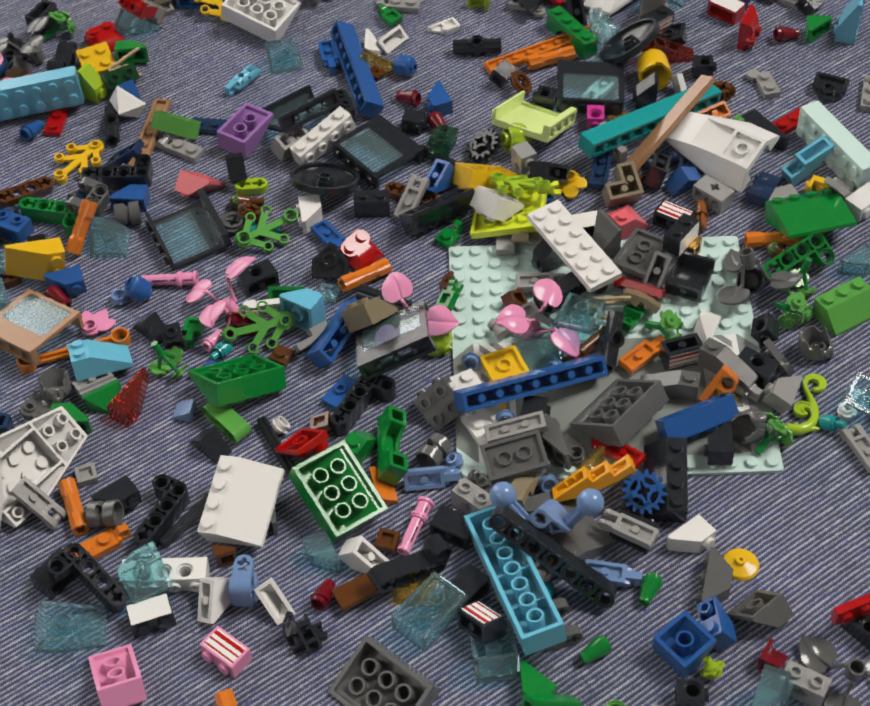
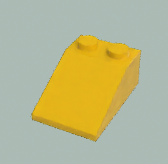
(471, 175)
(34, 258)

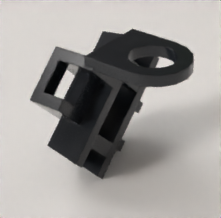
(304, 639)

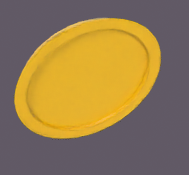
(743, 562)

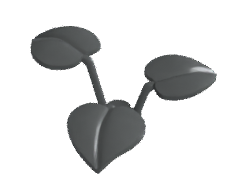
(34, 47)
(746, 260)
(819, 654)

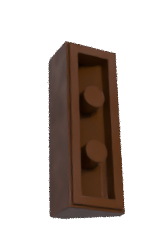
(354, 592)

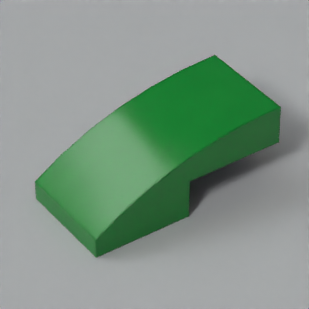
(632, 316)

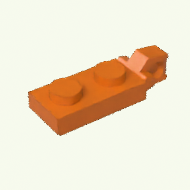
(640, 355)
(106, 541)

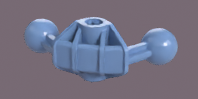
(551, 515)

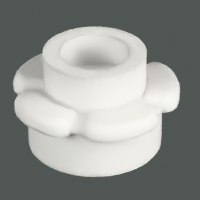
(846, 412)
(280, 425)

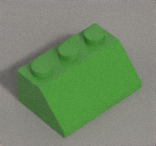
(843, 306)

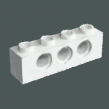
(179, 567)

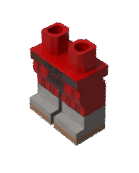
(144, 8)

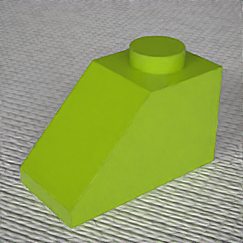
(92, 84)

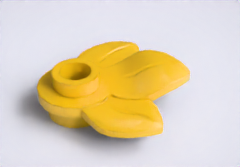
(574, 183)

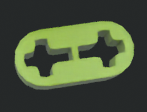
(252, 186)

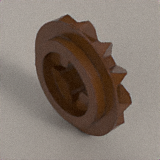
(526, 85)
(728, 89)
(246, 207)

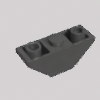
(717, 577)

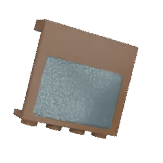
(31, 323)

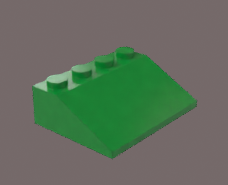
(808, 213)
(238, 379)
(337, 491)

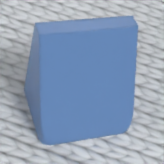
(185, 410)

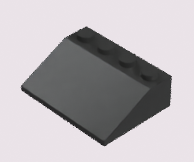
(621, 410)
(584, 540)
(381, 679)

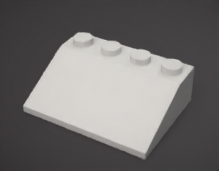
(261, 17)
(240, 502)

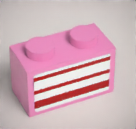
(225, 652)

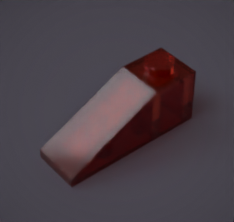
(674, 52)
(129, 401)

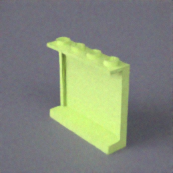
(540, 122)

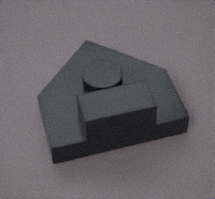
(675, 33)
(829, 87)
(329, 263)

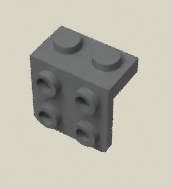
(437, 403)

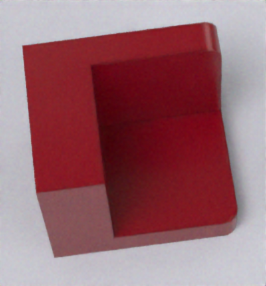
(771, 657)

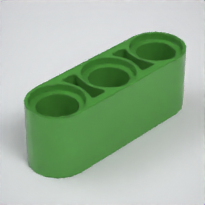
(175, 124)
(227, 422)

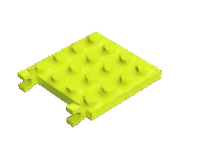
(518, 222)

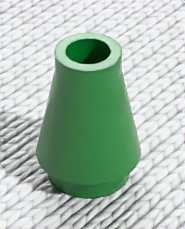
(650, 586)
(595, 649)

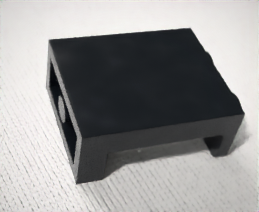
(690, 276)

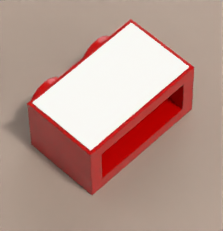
(727, 10)

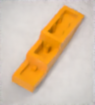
(597, 478)

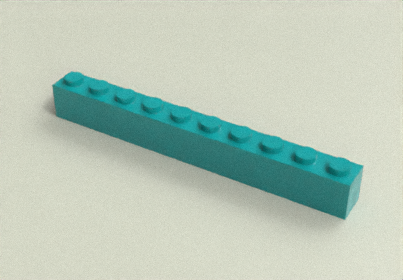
(637, 123)

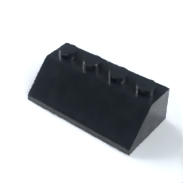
(437, 211)
(669, 461)

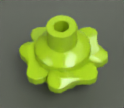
(712, 668)

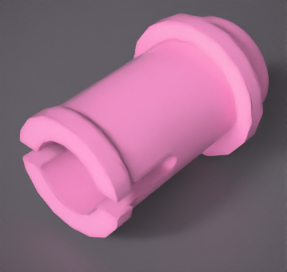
(209, 343)

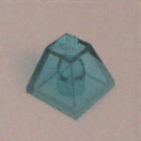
(133, 25)
(601, 25)
(283, 55)
(108, 238)
(538, 351)
(858, 393)
(144, 574)

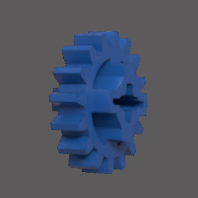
(654, 489)

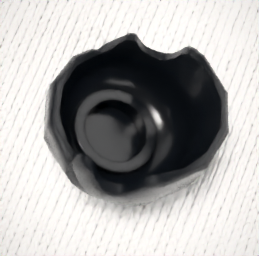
(753, 280)

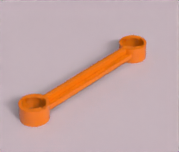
(64, 353)

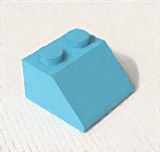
(305, 306)

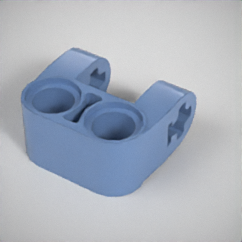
(243, 583)

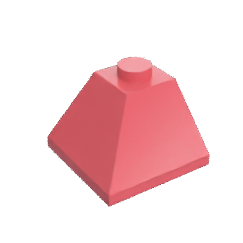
(190, 182)
(627, 220)

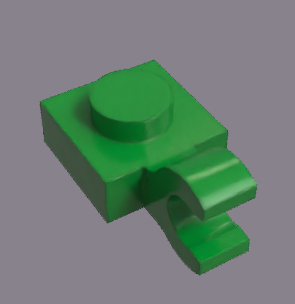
(390, 17)
(449, 237)
(450, 295)
(191, 329)

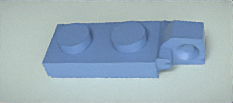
(430, 477)
(616, 573)

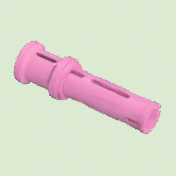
(178, 279)
(418, 518)

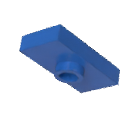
(338, 391)

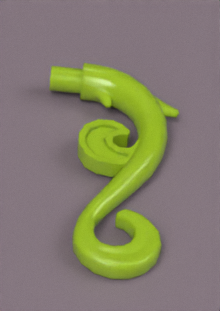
(801, 407)

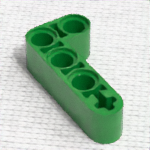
(48, 212)
(807, 249)

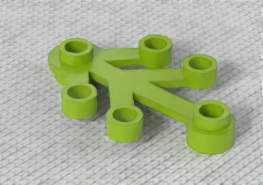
(516, 182)

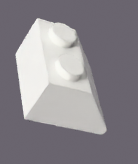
(494, 205)

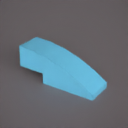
(807, 160)

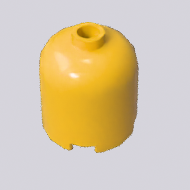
(654, 61)

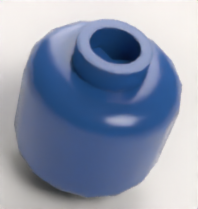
(405, 65)
(138, 288)

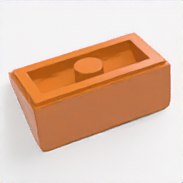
(719, 109)
(385, 489)

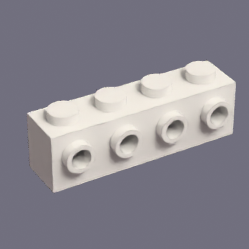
(320, 138)

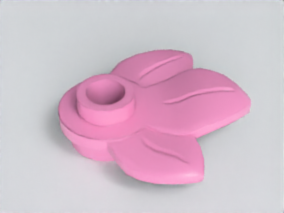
(96, 323)

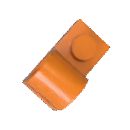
(718, 382)

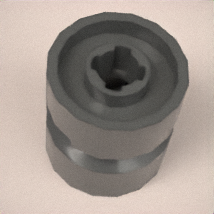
(129, 213)
(434, 450)
(104, 513)

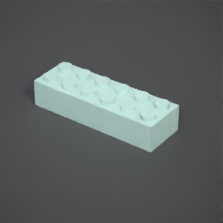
(849, 157)

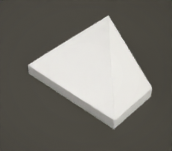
(392, 39)
(371, 43)
(126, 103)
(706, 325)
(273, 600)

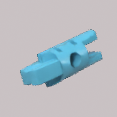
(242, 79)

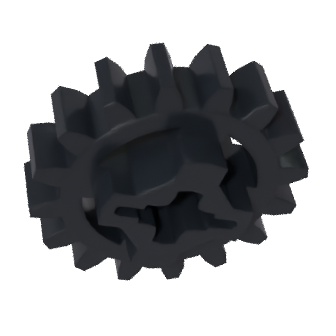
(483, 145)

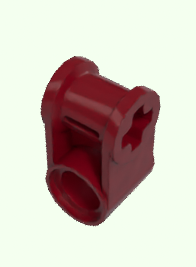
(237, 322)

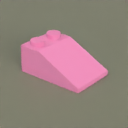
(117, 677)

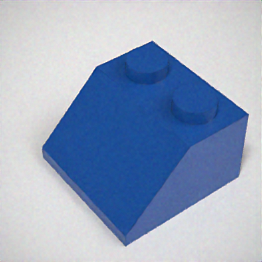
(683, 644)

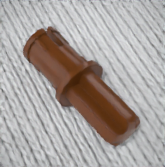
(702, 214)

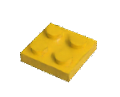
(97, 55)
(503, 363)

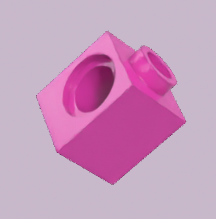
(595, 115)

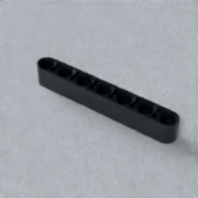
(558, 565)

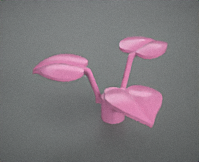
(212, 312)
(439, 317)
(515, 320)

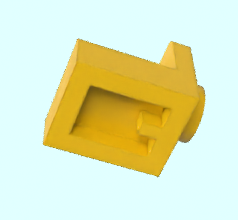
(815, 184)

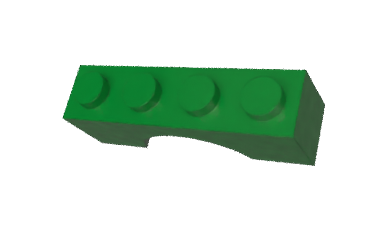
(583, 40)
(391, 463)

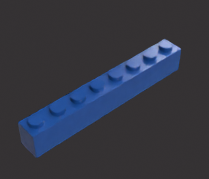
(356, 69)
(530, 383)

